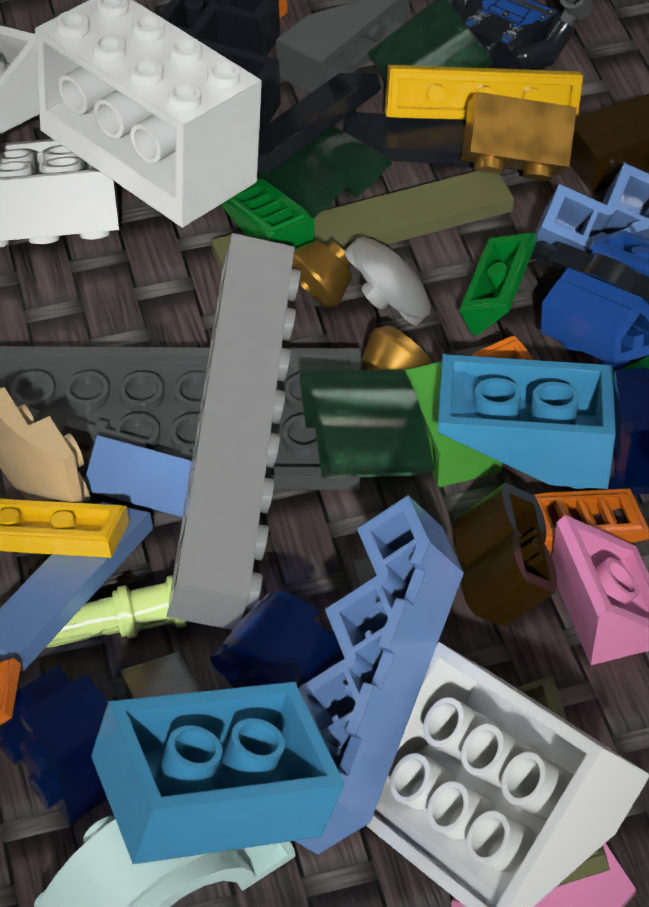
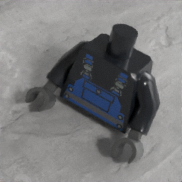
(521, 31)

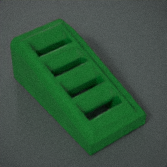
(277, 221)

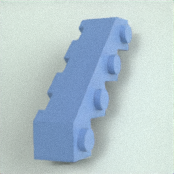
(580, 219)
(387, 647)

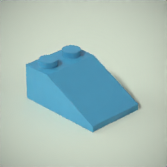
(533, 416)

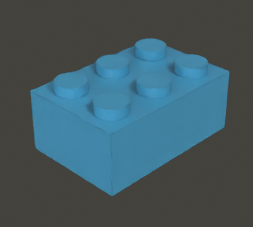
(215, 771)

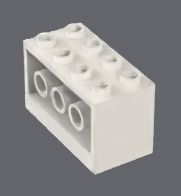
(148, 106)

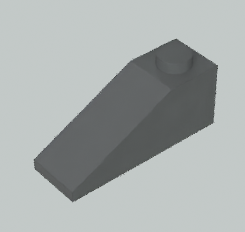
(336, 40)

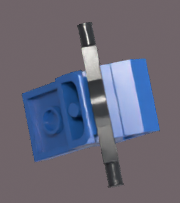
(600, 297)

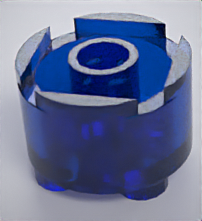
(277, 644)

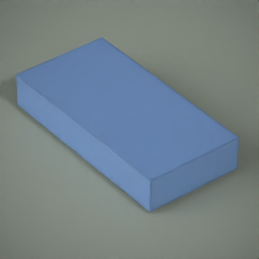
(138, 475)

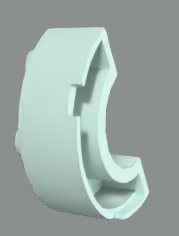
(105, 877)

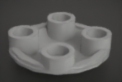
(389, 279)

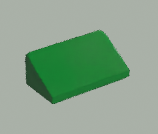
(496, 280)

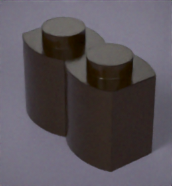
(504, 555)

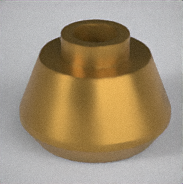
(323, 271)
(392, 351)

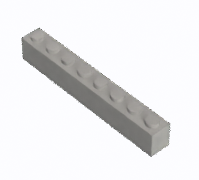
(234, 436)

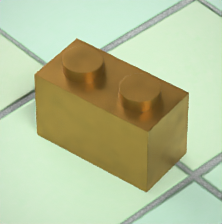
(518, 135)

